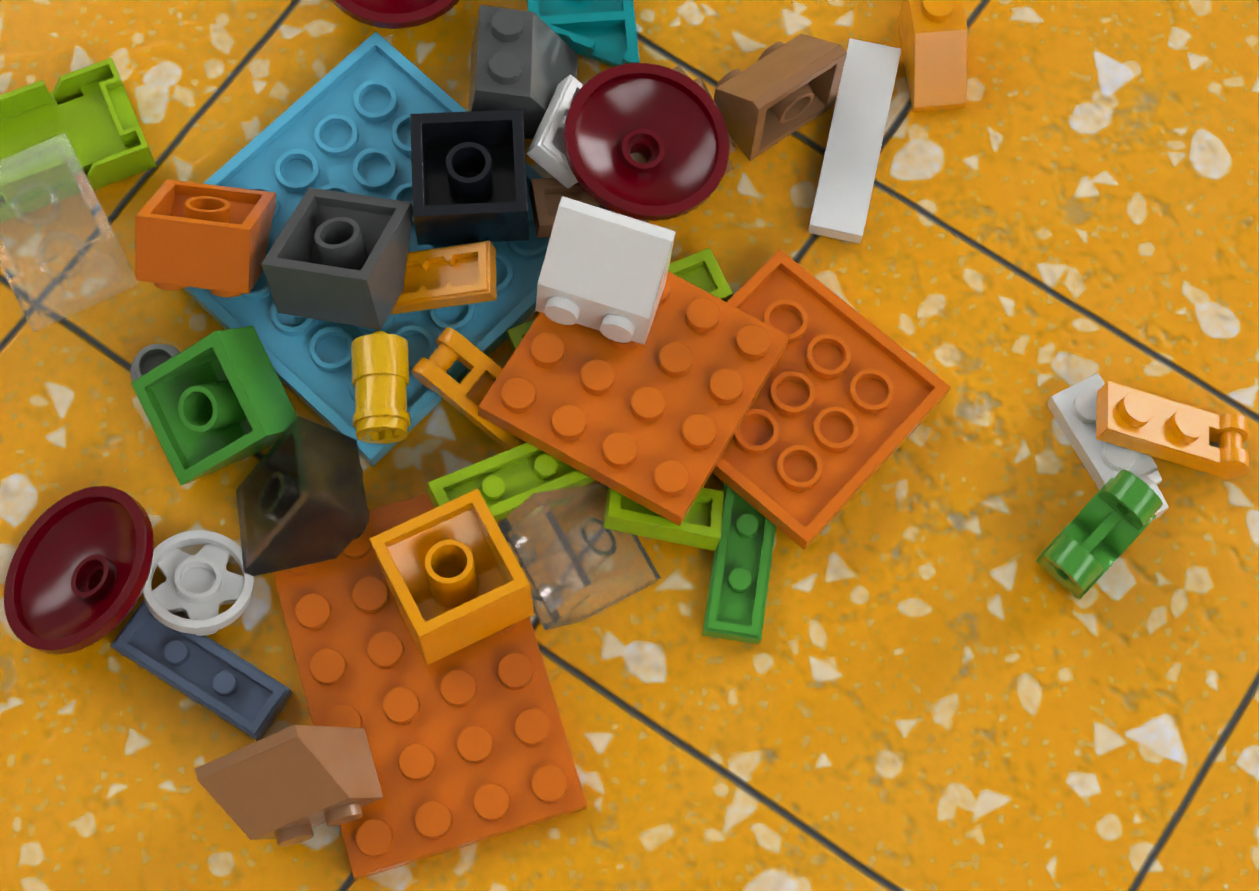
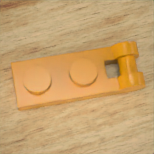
(471, 389)
(1172, 430)

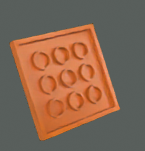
(828, 407)
(634, 412)

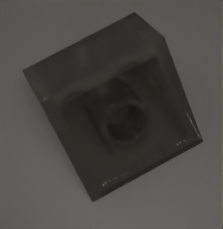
(302, 500)

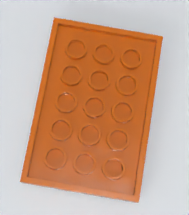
(454, 742)

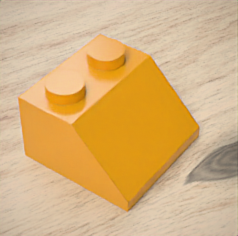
(453, 576)

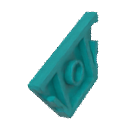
(593, 27)

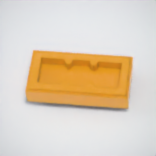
(448, 277)

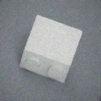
(604, 271)

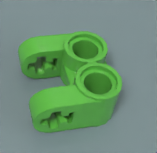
(1100, 533)

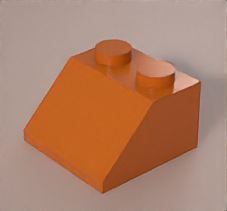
(203, 237)

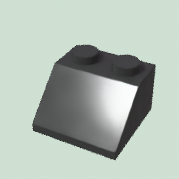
(517, 64)
(341, 258)

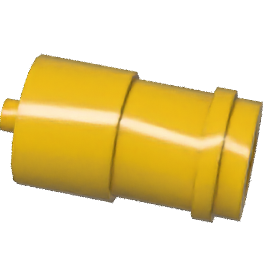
(380, 387)

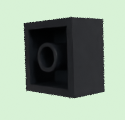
(469, 177)

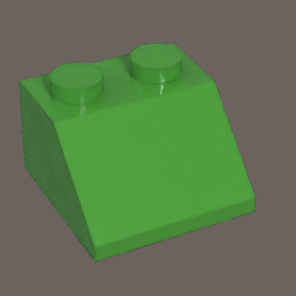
(215, 403)

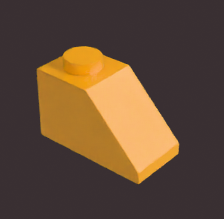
(934, 53)

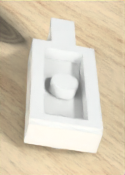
(1076, 416)

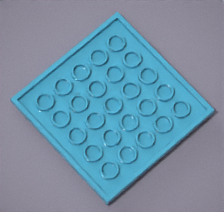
(357, 140)

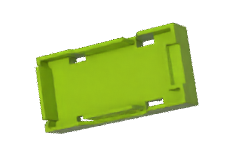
(91, 112)

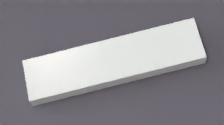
(854, 141)

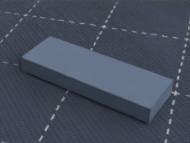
(204, 673)

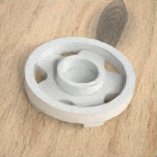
(198, 583)

